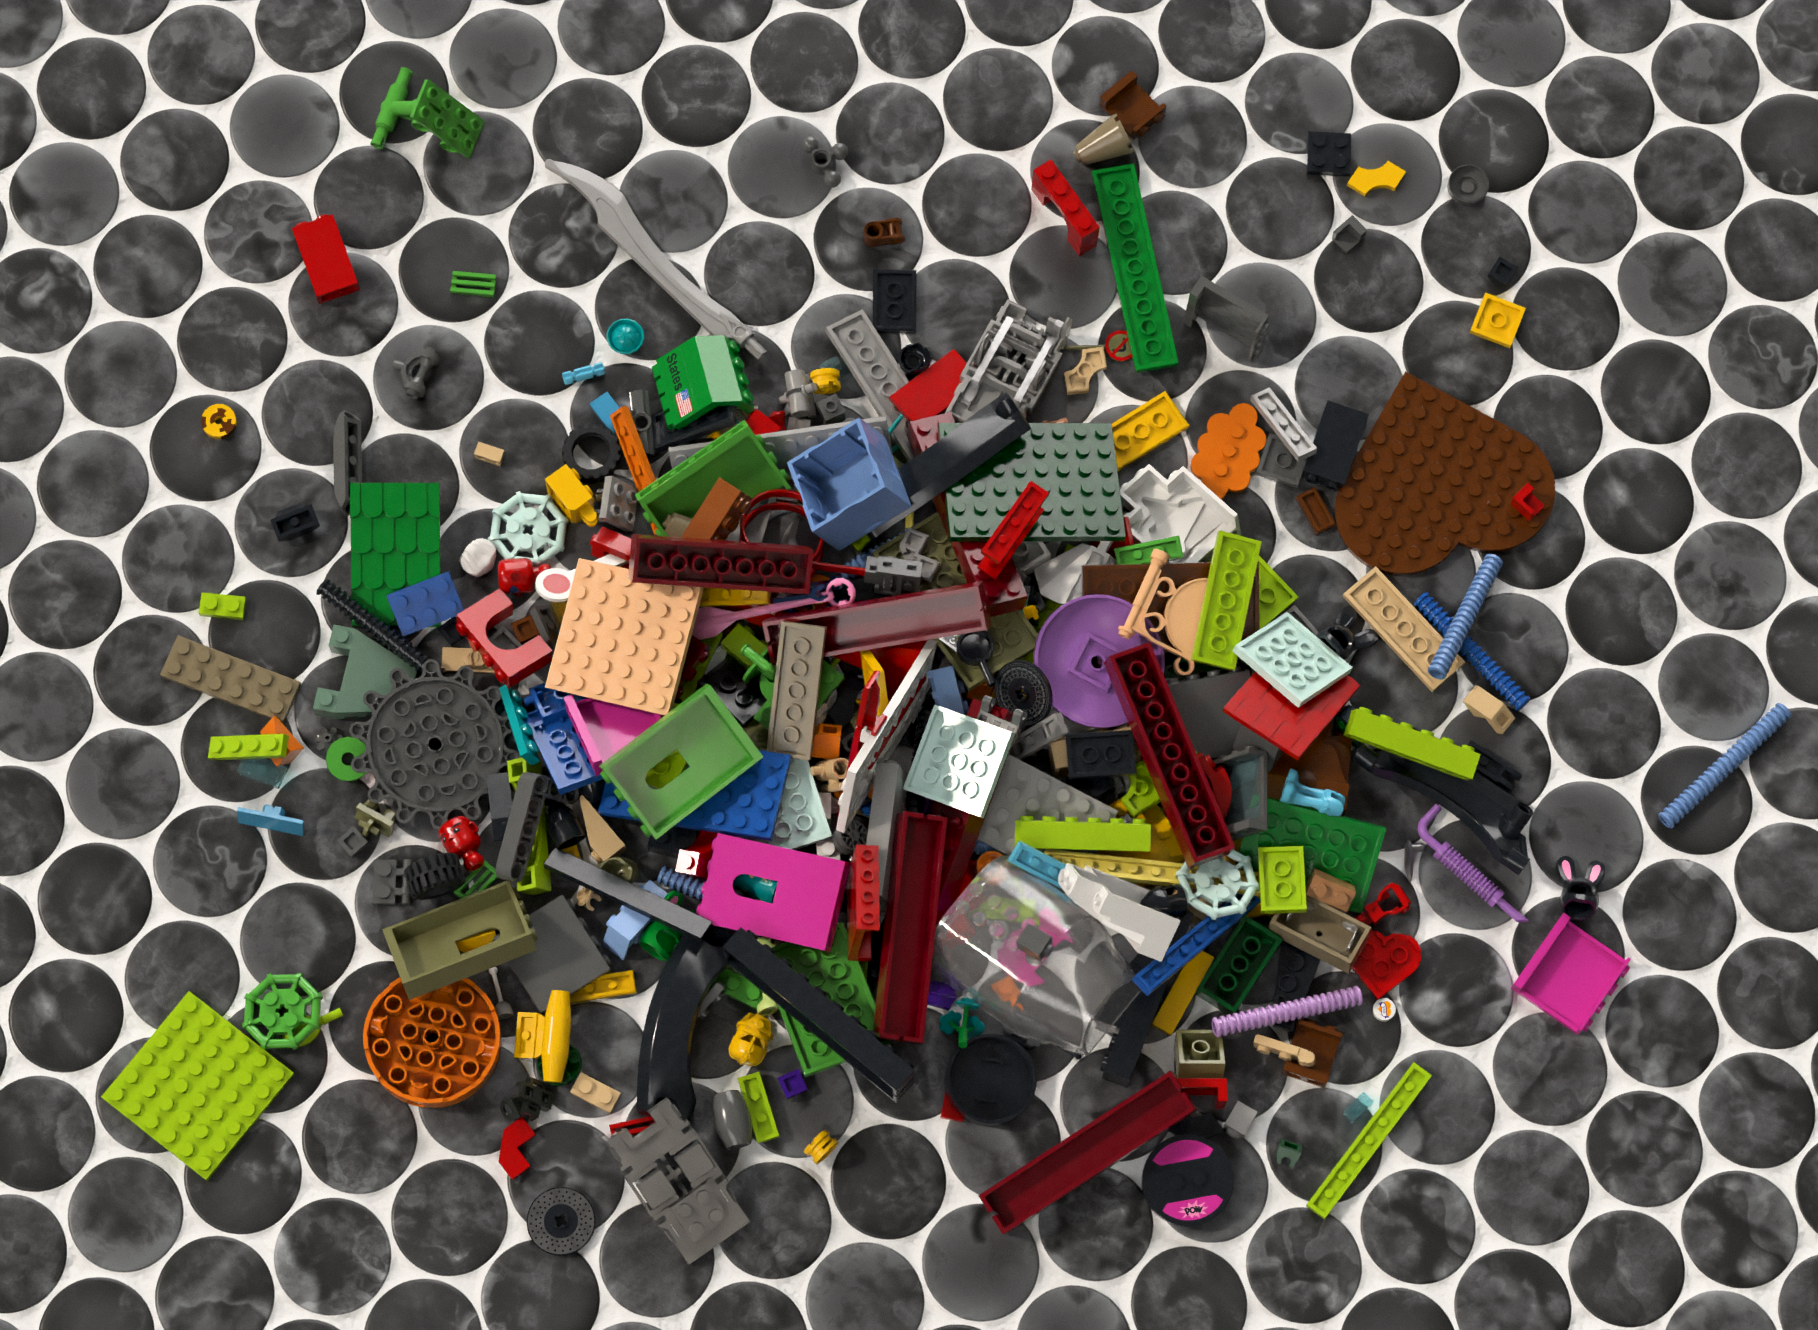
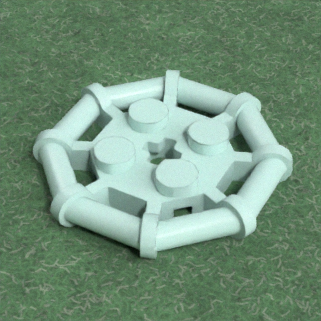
(528, 517)
(1223, 892)

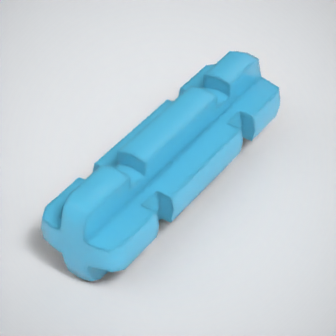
(583, 373)

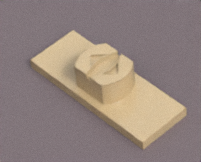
(456, 657)

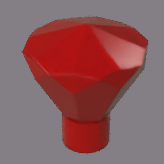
(779, 418)

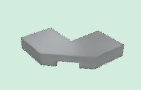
(912, 547)

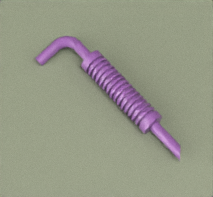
(1465, 870)

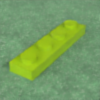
(248, 747)

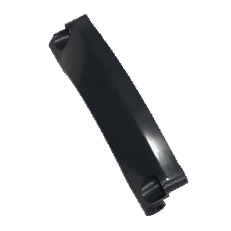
(958, 454)
(671, 1019)

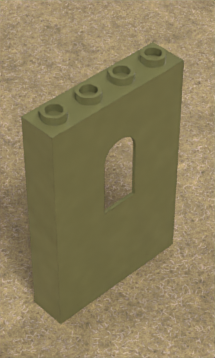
(427, 947)

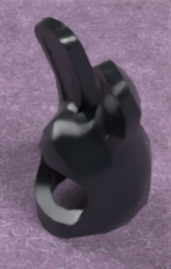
(1341, 639)

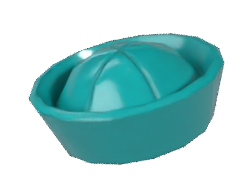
(625, 336)

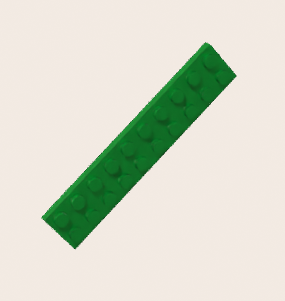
(1134, 268)

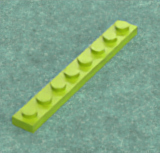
(1368, 1140)

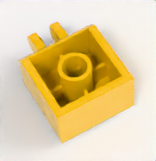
(572, 496)

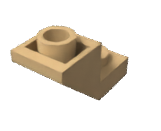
(1487, 706)

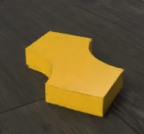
(1386, 177)

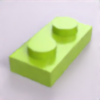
(222, 606)

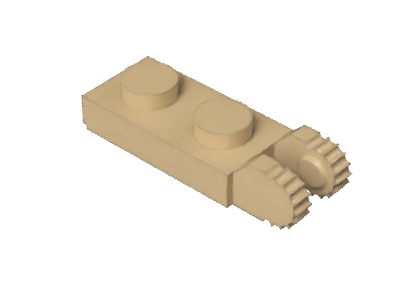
(1284, 1050)

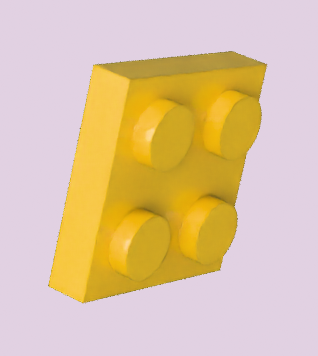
(1497, 320)

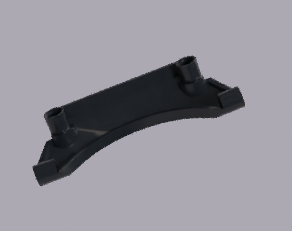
(1477, 802)

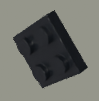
(1329, 153)

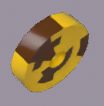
(222, 430)

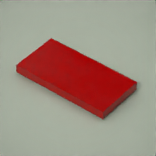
(930, 390)

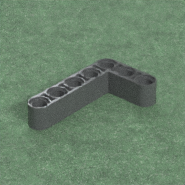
(523, 823)

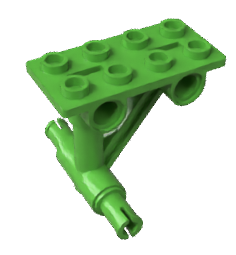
(431, 112)

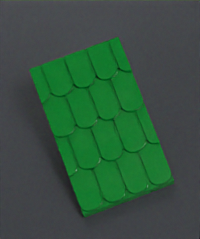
(392, 541)

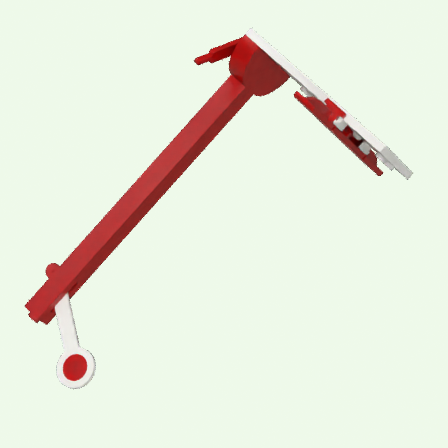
(874, 736)

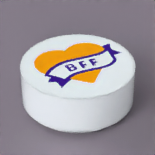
(1384, 1009)

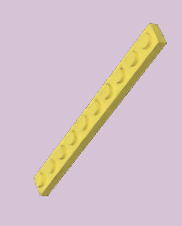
(1134, 869)

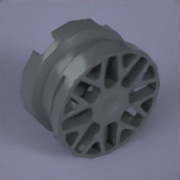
(853, 836)

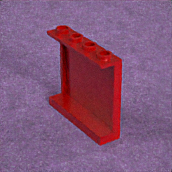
(862, 901)

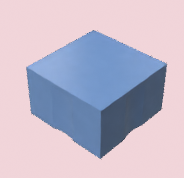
(849, 484)

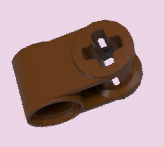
(885, 231)

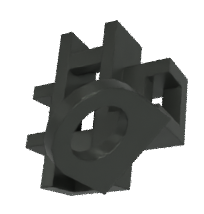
(520, 1102)

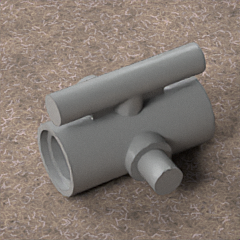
(799, 394)

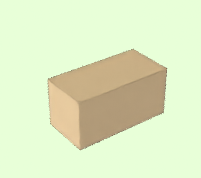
(489, 454)

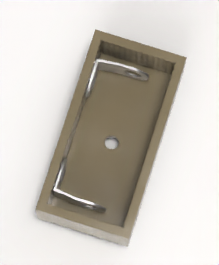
(1340, 939)

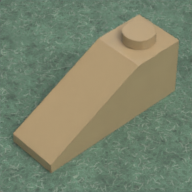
(602, 838)

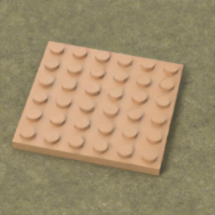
(623, 639)

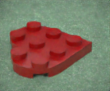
(1387, 961)

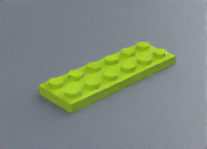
(1226, 600)

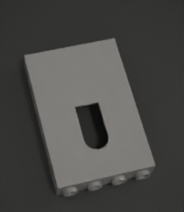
(887, 802)

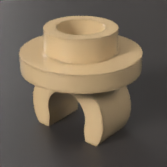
(584, 897)

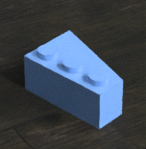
(628, 925)

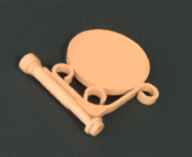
(1180, 613)

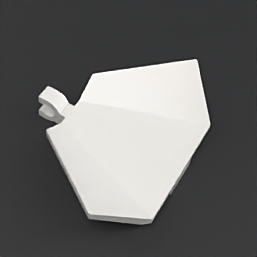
(1062, 576)

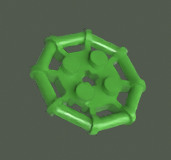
(275, 1001)

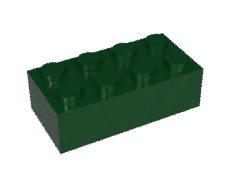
(1238, 966)

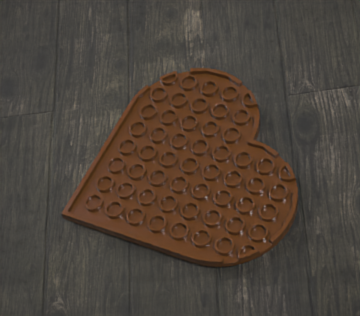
(1437, 480)

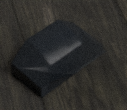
(294, 522)

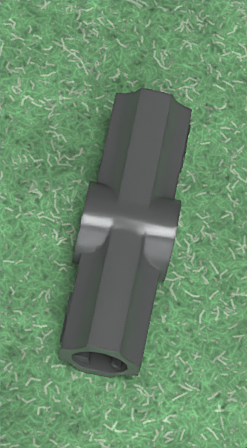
(641, 411)

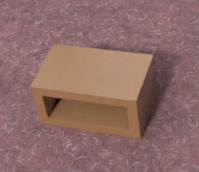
(1330, 890)

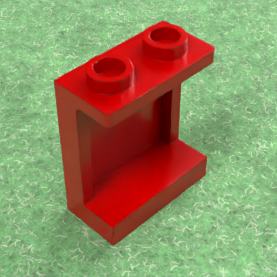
(1207, 1086)

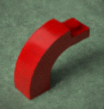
(1219, 783)

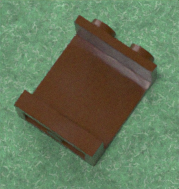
(1133, 106)
(1320, 1041)

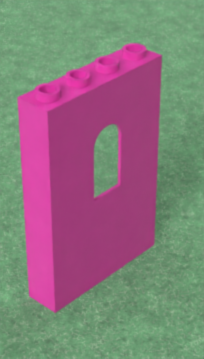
(804, 901)

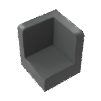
(1349, 234)

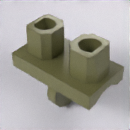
(373, 821)

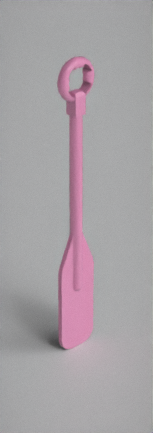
(712, 620)

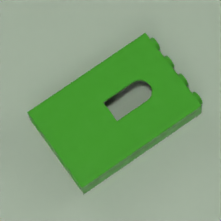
(707, 741)

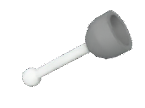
(502, 1008)

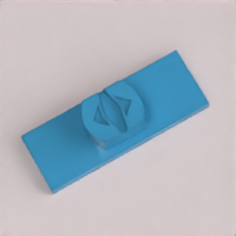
(271, 819)

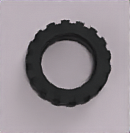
(592, 431)

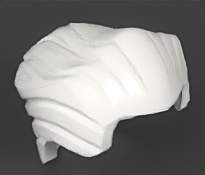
(478, 557)

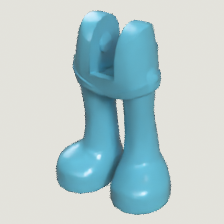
(1324, 801)

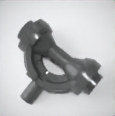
(426, 359)

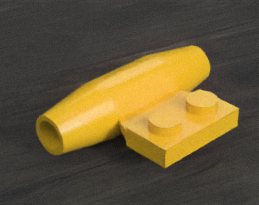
(546, 1036)

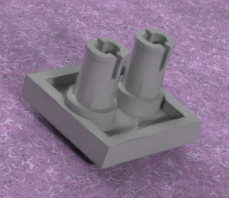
(617, 504)

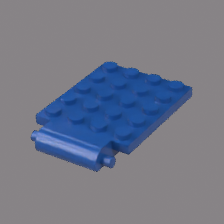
(558, 739)

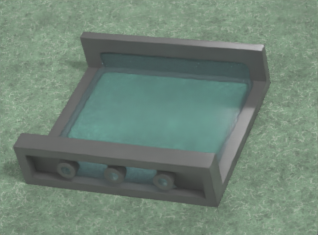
(1249, 791)

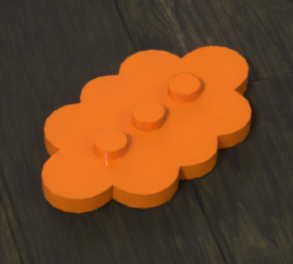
(1229, 450)

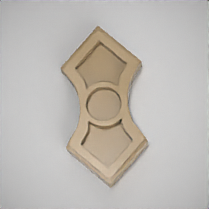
(1078, 379)

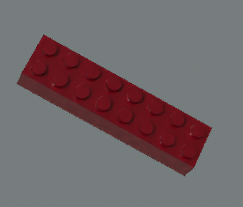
(720, 564)

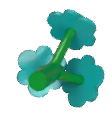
(970, 1025)

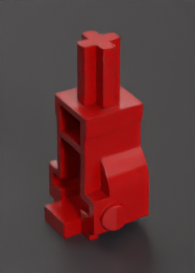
(1374, 913)

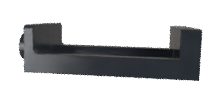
(1336, 446)

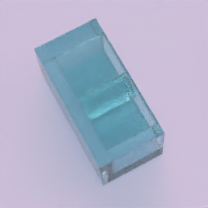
(1357, 1107)

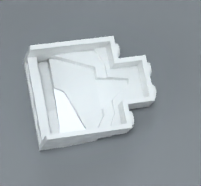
(1177, 508)
(1118, 907)

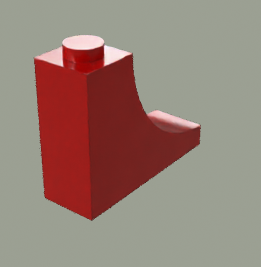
(695, 858)

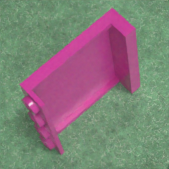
(606, 727)
(1571, 975)

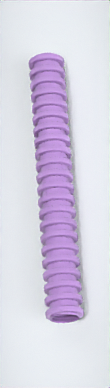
(1287, 1011)

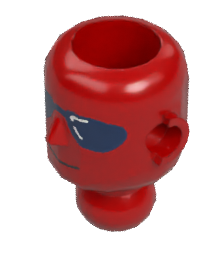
(518, 575)

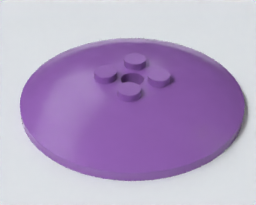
(1065, 650)

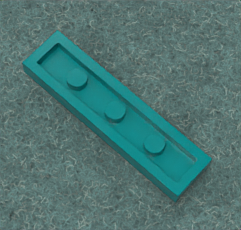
(521, 730)

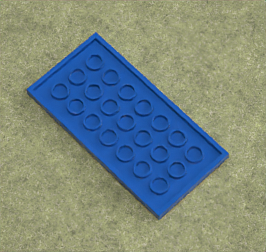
(741, 808)

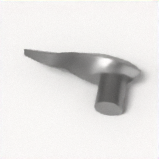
(1409, 859)

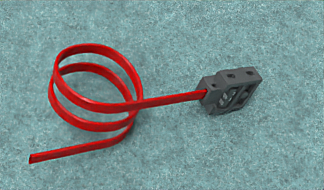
(888, 573)

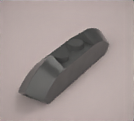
(346, 457)

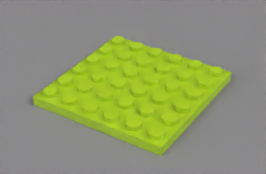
(197, 1085)

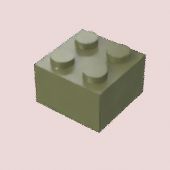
(1199, 1054)

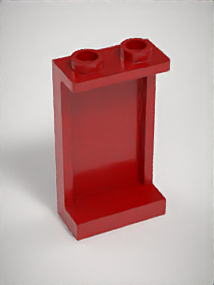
(325, 258)

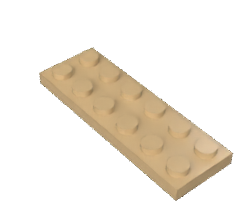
(1399, 625)

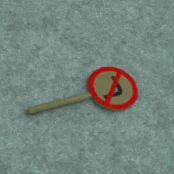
(1115, 345)

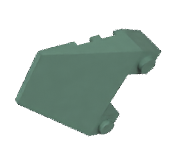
(365, 670)

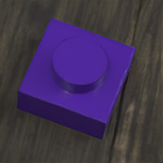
(792, 1084)

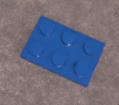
(425, 603)

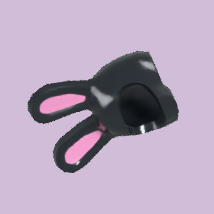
(1579, 894)

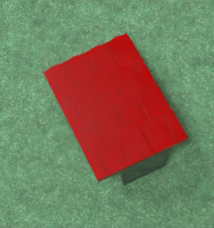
(1278, 724)

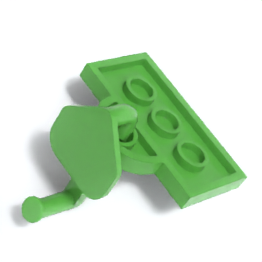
(829, 681)

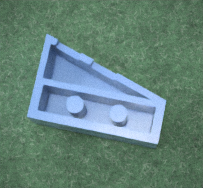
(948, 689)

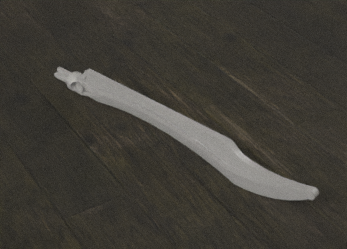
(626, 231)

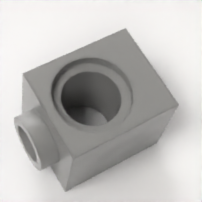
(1239, 1120)

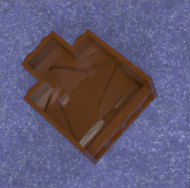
(1320, 767)

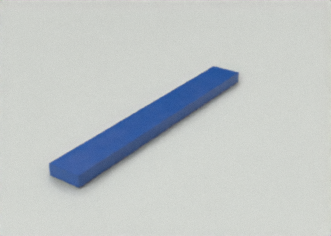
(1188, 948)

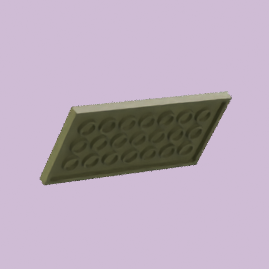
(1010, 632)

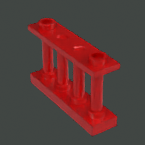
(1012, 530)

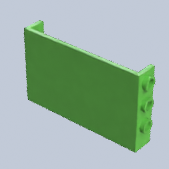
(734, 457)

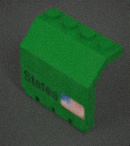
(699, 378)

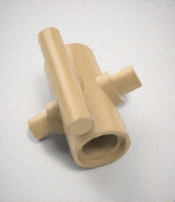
(830, 771)

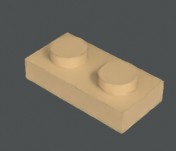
(595, 1093)

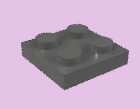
(1279, 463)

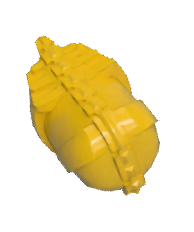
(751, 1040)

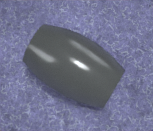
(732, 1119)

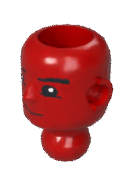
(461, 837)

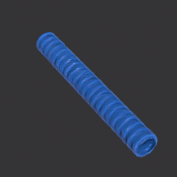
(1474, 654)

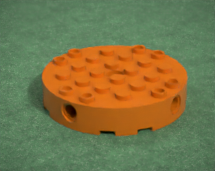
(437, 1071)

